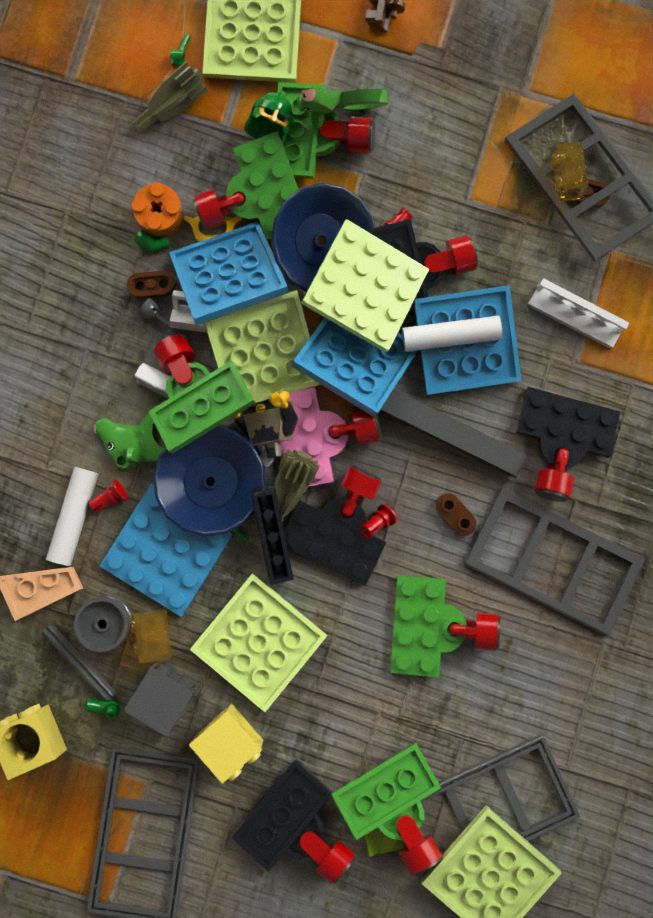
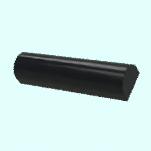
(271, 534)

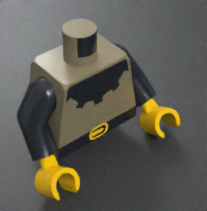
(269, 423)

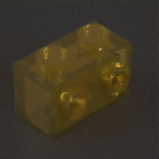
(570, 171)
(151, 636)

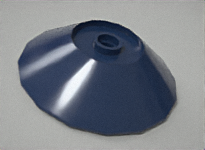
(306, 216)
(183, 477)

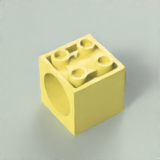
(227, 744)
(16, 760)

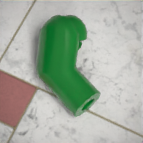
(149, 244)
(108, 708)

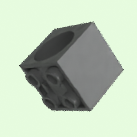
(162, 697)

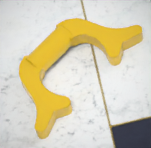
(195, 223)

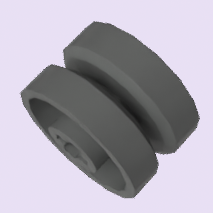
(89, 627)

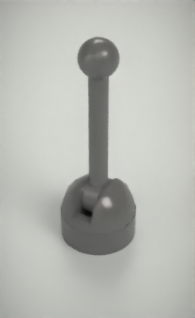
(151, 310)

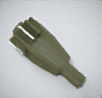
(172, 96)
(292, 481)

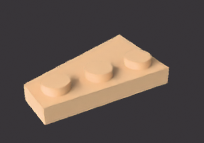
(35, 590)

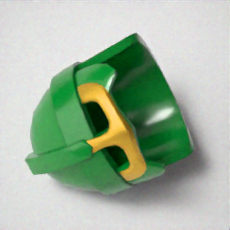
(270, 115)

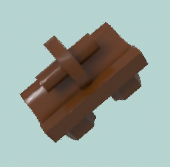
(385, 11)

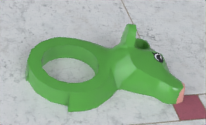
(323, 102)
(129, 443)

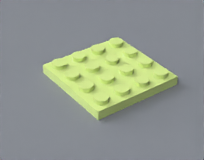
(252, 40)
(365, 286)
(264, 345)
(258, 642)
(490, 871)

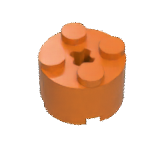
(157, 197)

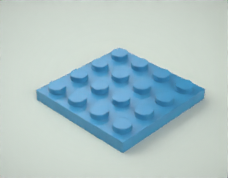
(228, 273)
(475, 363)
(353, 365)
(161, 557)

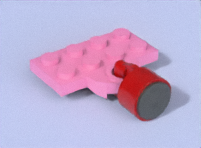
(326, 433)

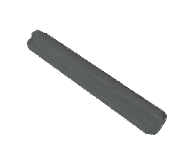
(79, 663)

